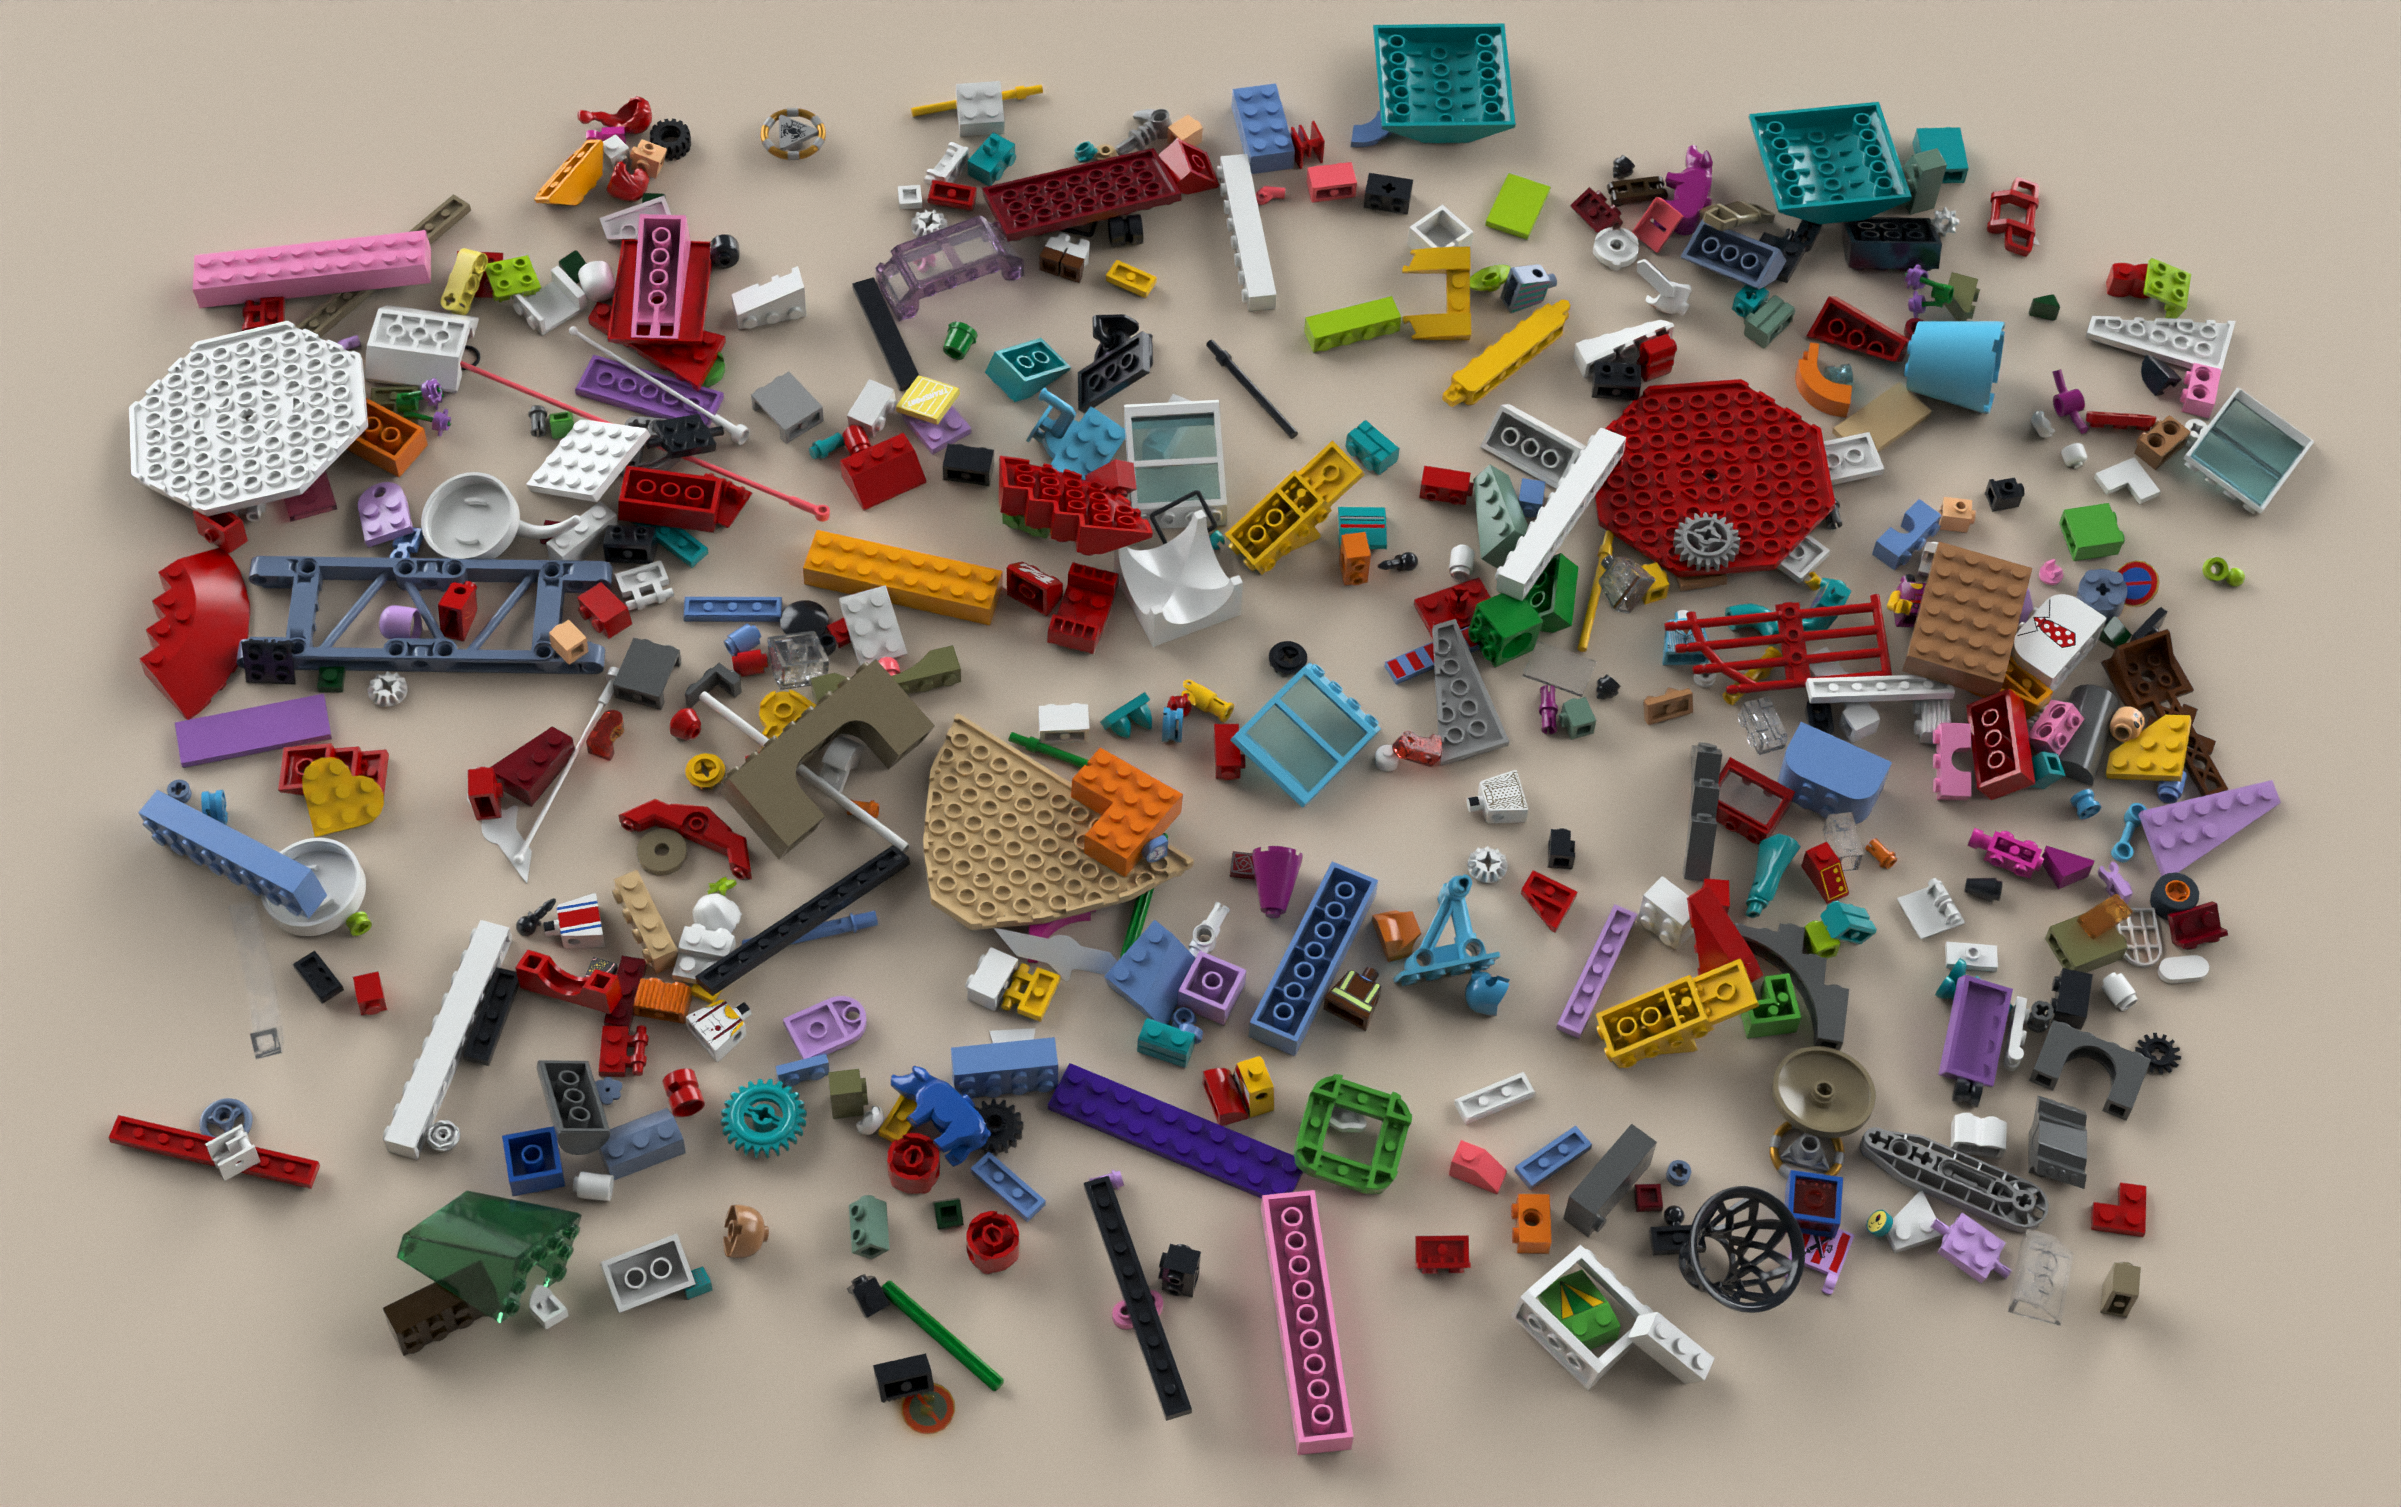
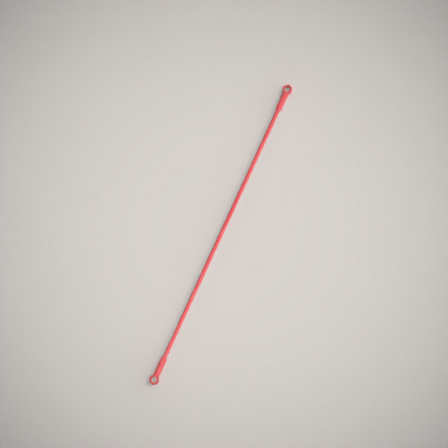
(821, 512)

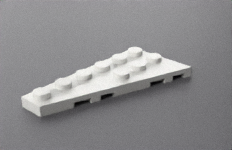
(2167, 339)

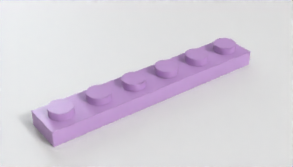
(1596, 971)

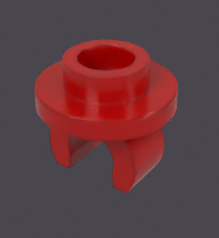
(1180, 702)

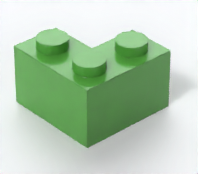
(1777, 1010)

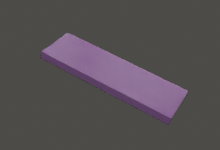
(622, 387)
(253, 730)

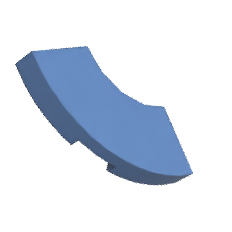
(1369, 133)

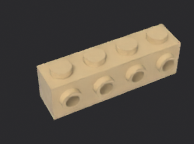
(646, 921)

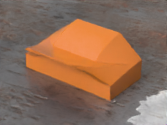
(1396, 933)

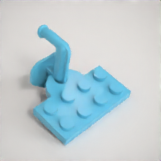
(1076, 444)

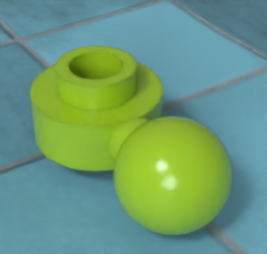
(2234, 576)

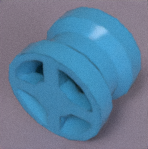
(2085, 804)

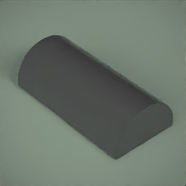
(2086, 747)
(574, 1105)

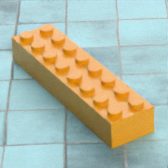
(910, 576)

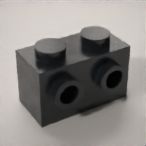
(1616, 381)
(630, 544)
(1180, 1270)

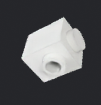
(615, 151)

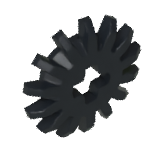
(2164, 1047)

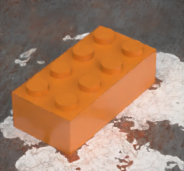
(389, 440)

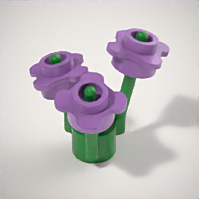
(1918, 279)
(431, 392)

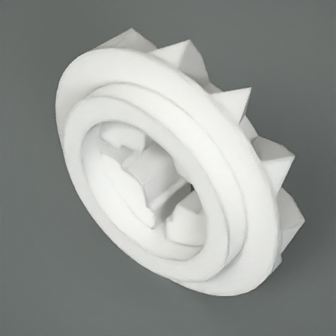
(918, 223)
(382, 696)
(1478, 868)

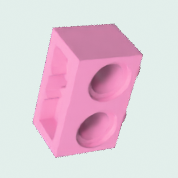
(2201, 390)
(2055, 727)

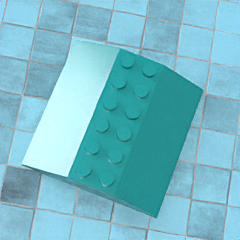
(1444, 81)
(1830, 162)

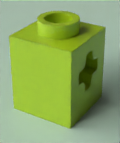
(1818, 940)

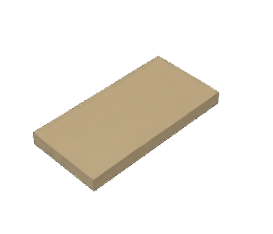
(1885, 417)

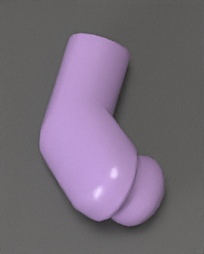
(350, 343)

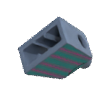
(1526, 287)

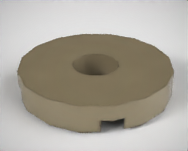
(660, 839)

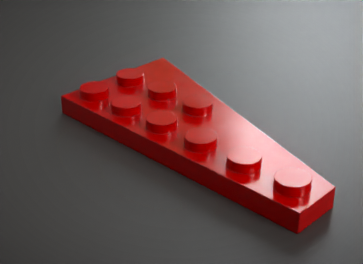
(684, 361)

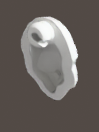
(1347, 1121)

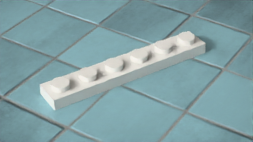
(1876, 689)

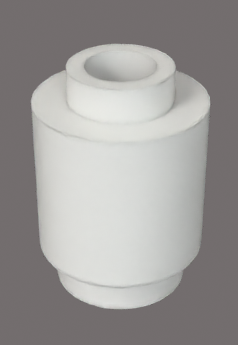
(1461, 563)
(2119, 991)

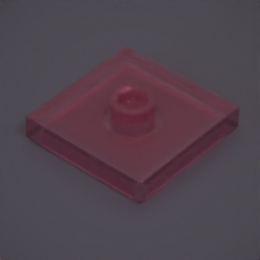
(313, 501)

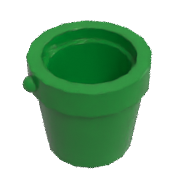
(959, 340)

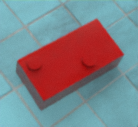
(669, 499)
(2000, 744)

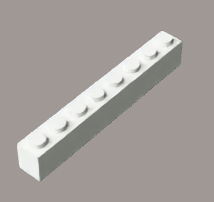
(1247, 232)

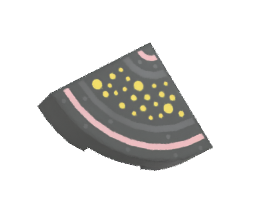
(602, 965)

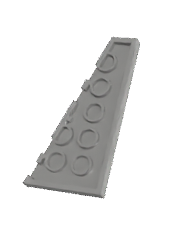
(1464, 707)

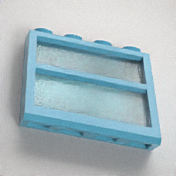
(1306, 734)

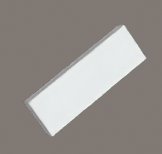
(1494, 1098)

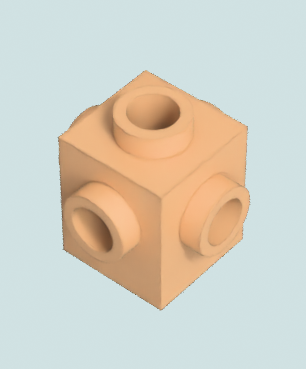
(648, 157)

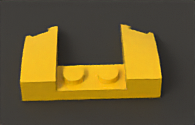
(1456, 321)

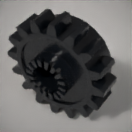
(1009, 1126)

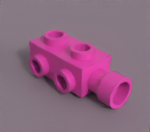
(2008, 852)

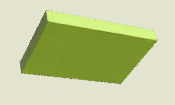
(1517, 206)

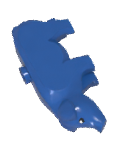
(950, 1113)

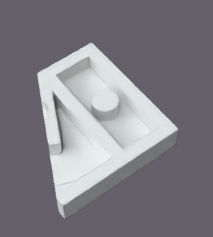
(1912, 1225)

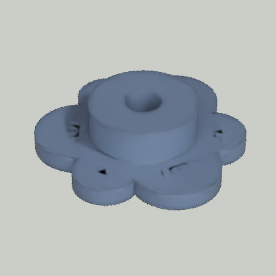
(608, 1084)

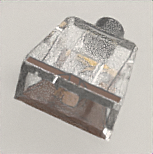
(1624, 582)

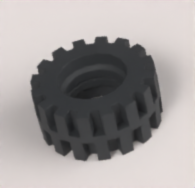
(671, 129)

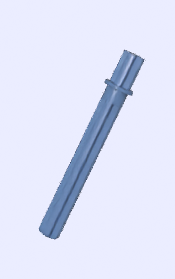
(839, 926)

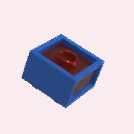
(1815, 1202)

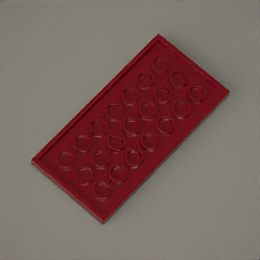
(1081, 194)

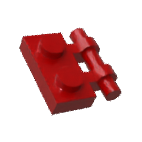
(270, 311)
(614, 1051)

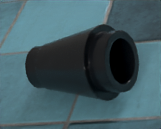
(1984, 888)

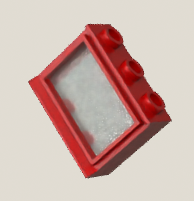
(1750, 801)

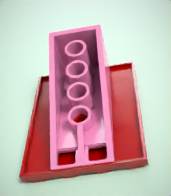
(661, 285)

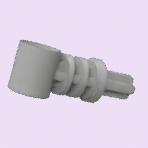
(1155, 127)

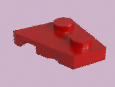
(1548, 898)

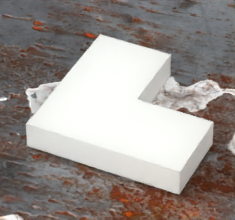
(2129, 475)

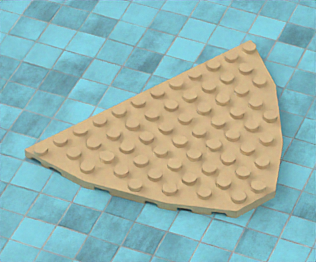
(1011, 840)

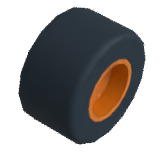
(2174, 894)

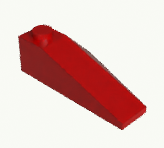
(1717, 936)

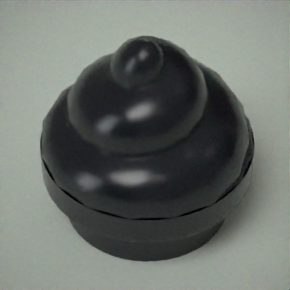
(1622, 167)
(1607, 687)

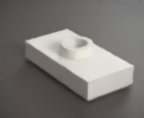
(1976, 956)

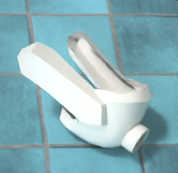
(1672, 295)

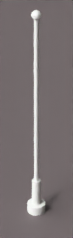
(739, 433)
(603, 701)

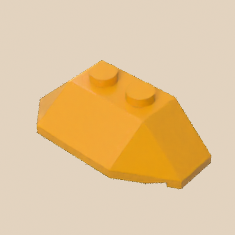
(574, 176)

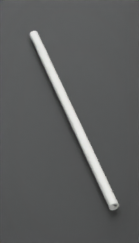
(808, 775)

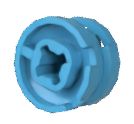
(1169, 725)
(215, 805)

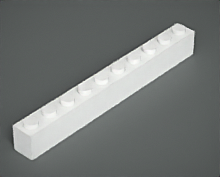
(1560, 514)
(447, 1040)

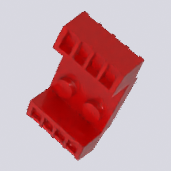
(1083, 608)

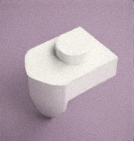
(546, 1307)

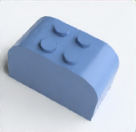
(1832, 774)

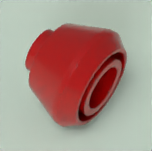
(685, 724)

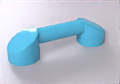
(2123, 850)

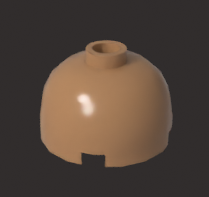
(745, 1231)

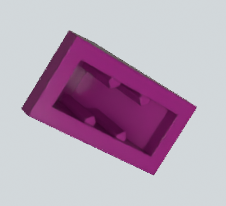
(2065, 867)

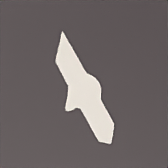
(504, 833)
(1059, 952)

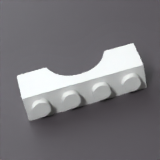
(1858, 718)

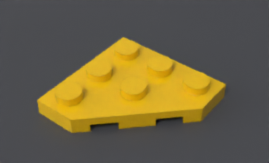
(2155, 753)

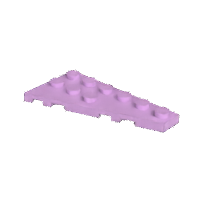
(2193, 827)

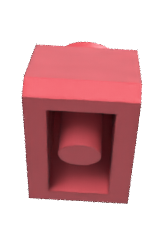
(1477, 1167)

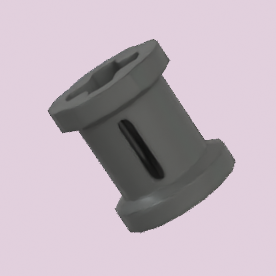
(2041, 1019)

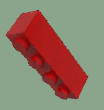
(1851, 328)

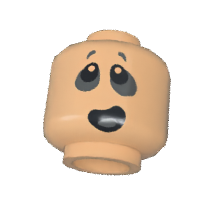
(2126, 724)

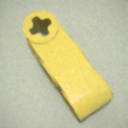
(464, 281)

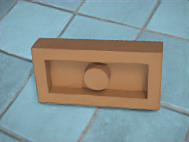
(1668, 706)

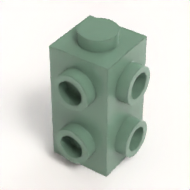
(869, 1227)

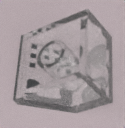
(797, 659)

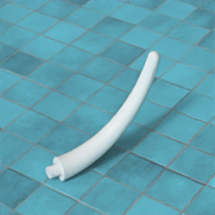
(543, 532)

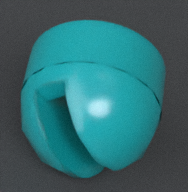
(1215, 537)

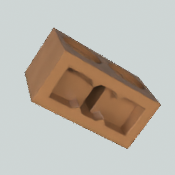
(2161, 442)

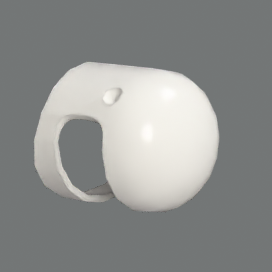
(597, 281)

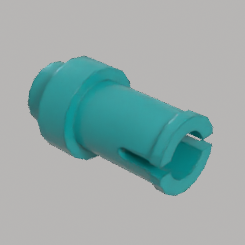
(821, 448)

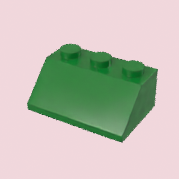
(1555, 594)

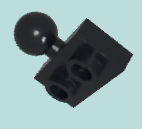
(1669, 1239)

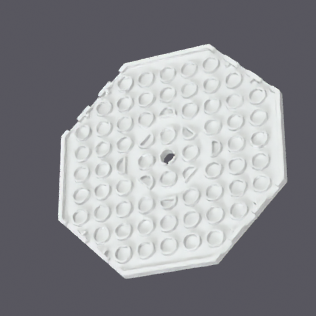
(193, 429)

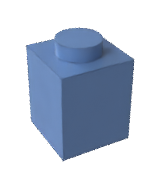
(1531, 496)

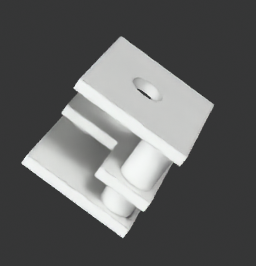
(230, 1149)

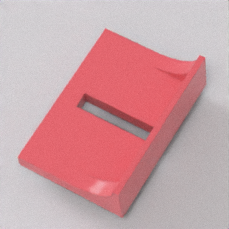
(1664, 215)

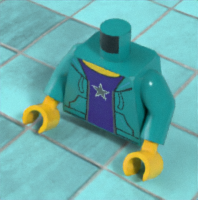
(1831, 593)

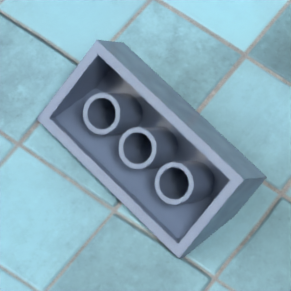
(1734, 256)

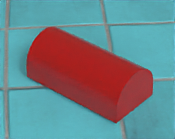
(952, 195)

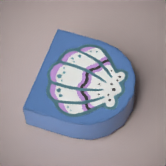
(1155, 849)

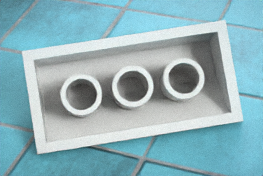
(1531, 445)

